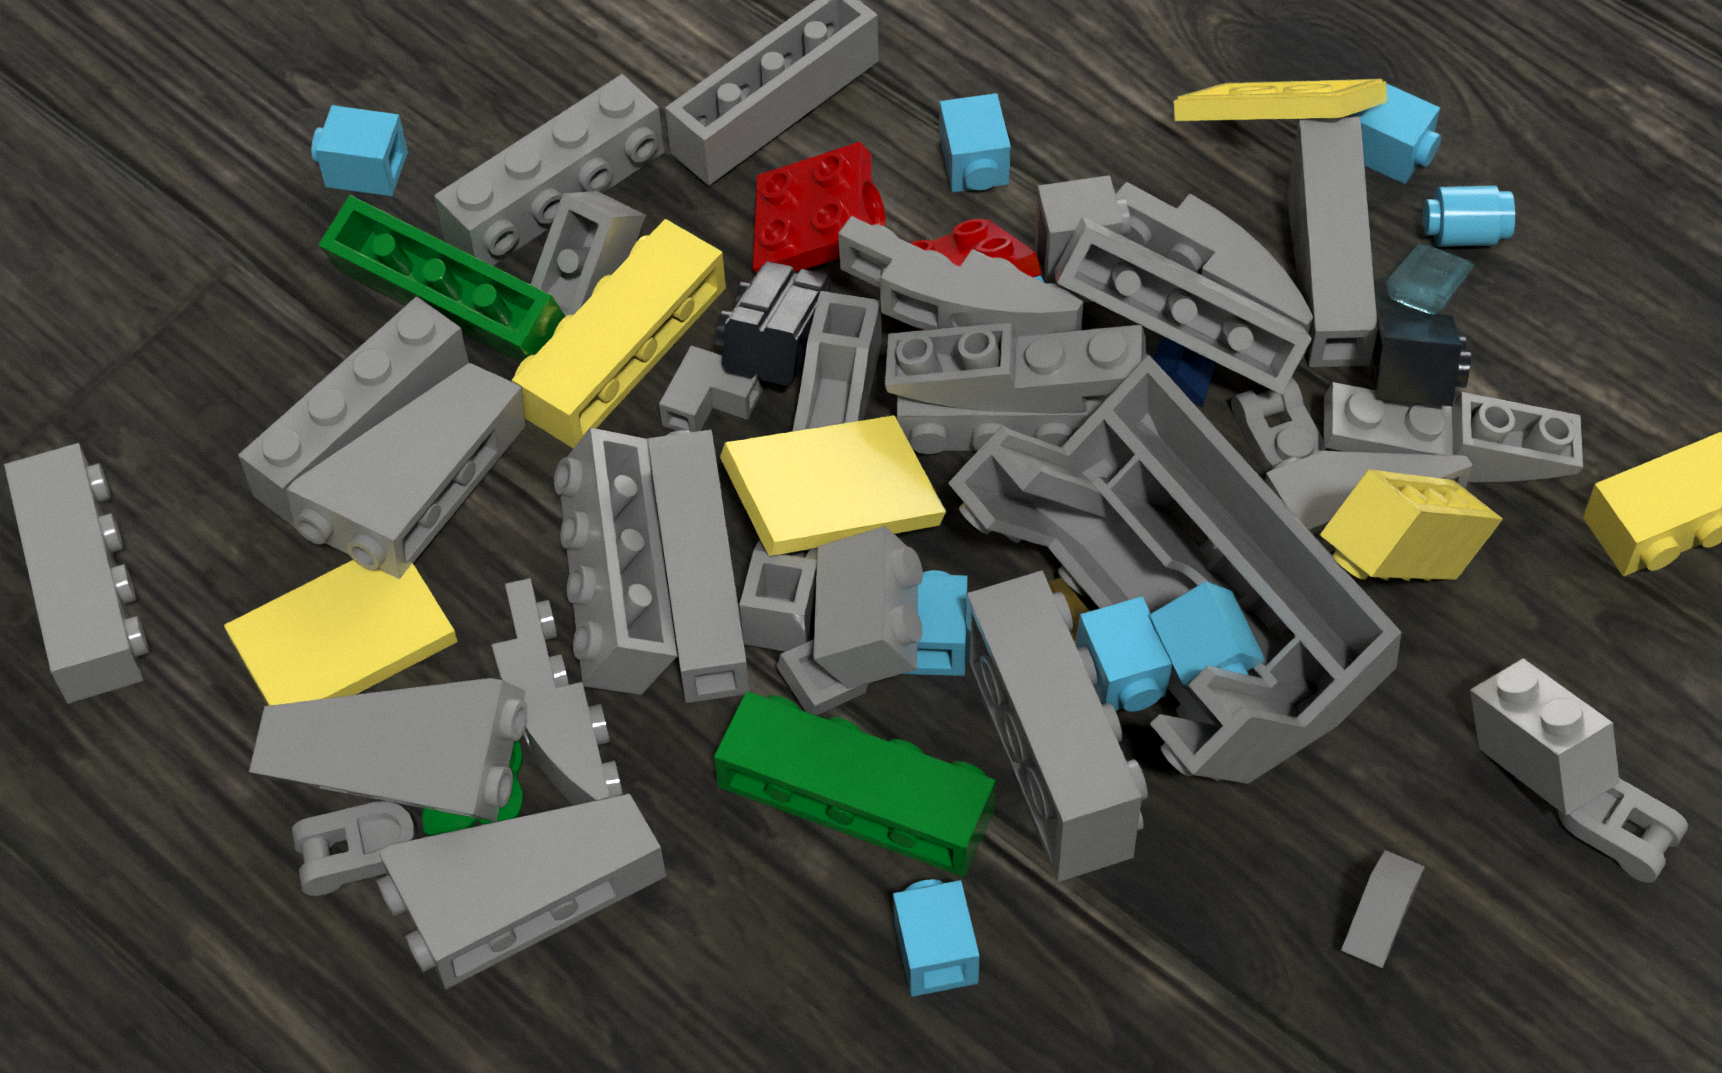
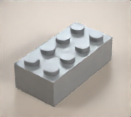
(1054, 725)

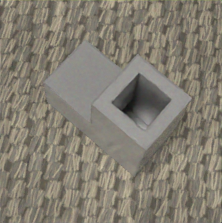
(705, 385)
(1382, 908)

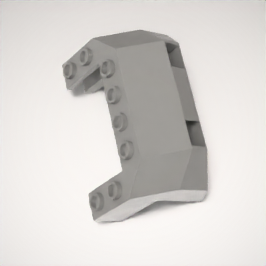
(1108, 525)

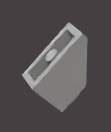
(584, 244)

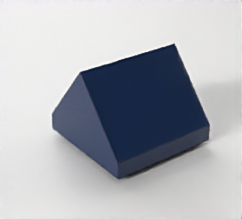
(1186, 369)

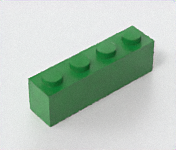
(466, 290)
(856, 782)

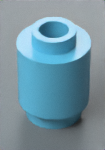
(1469, 216)

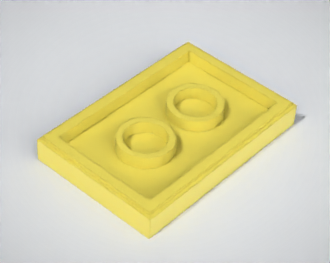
(1281, 100)
(831, 484)
(340, 634)

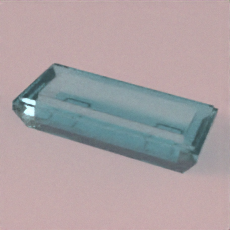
(1428, 278)

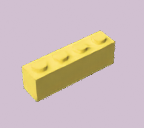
(620, 332)
(1660, 507)
(1408, 527)

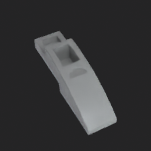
(1214, 248)
(935, 294)
(1001, 372)
(1498, 436)
(560, 724)

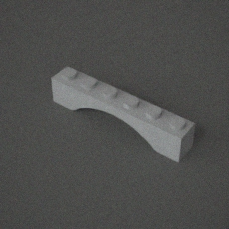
(834, 390)

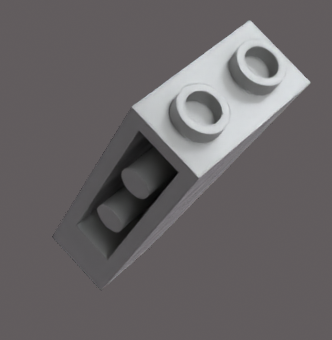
(1333, 240)
(410, 472)
(698, 565)
(406, 746)
(515, 881)

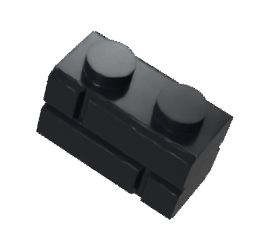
(770, 323)

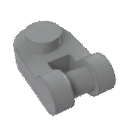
(1272, 445)
(1602, 824)
(366, 831)

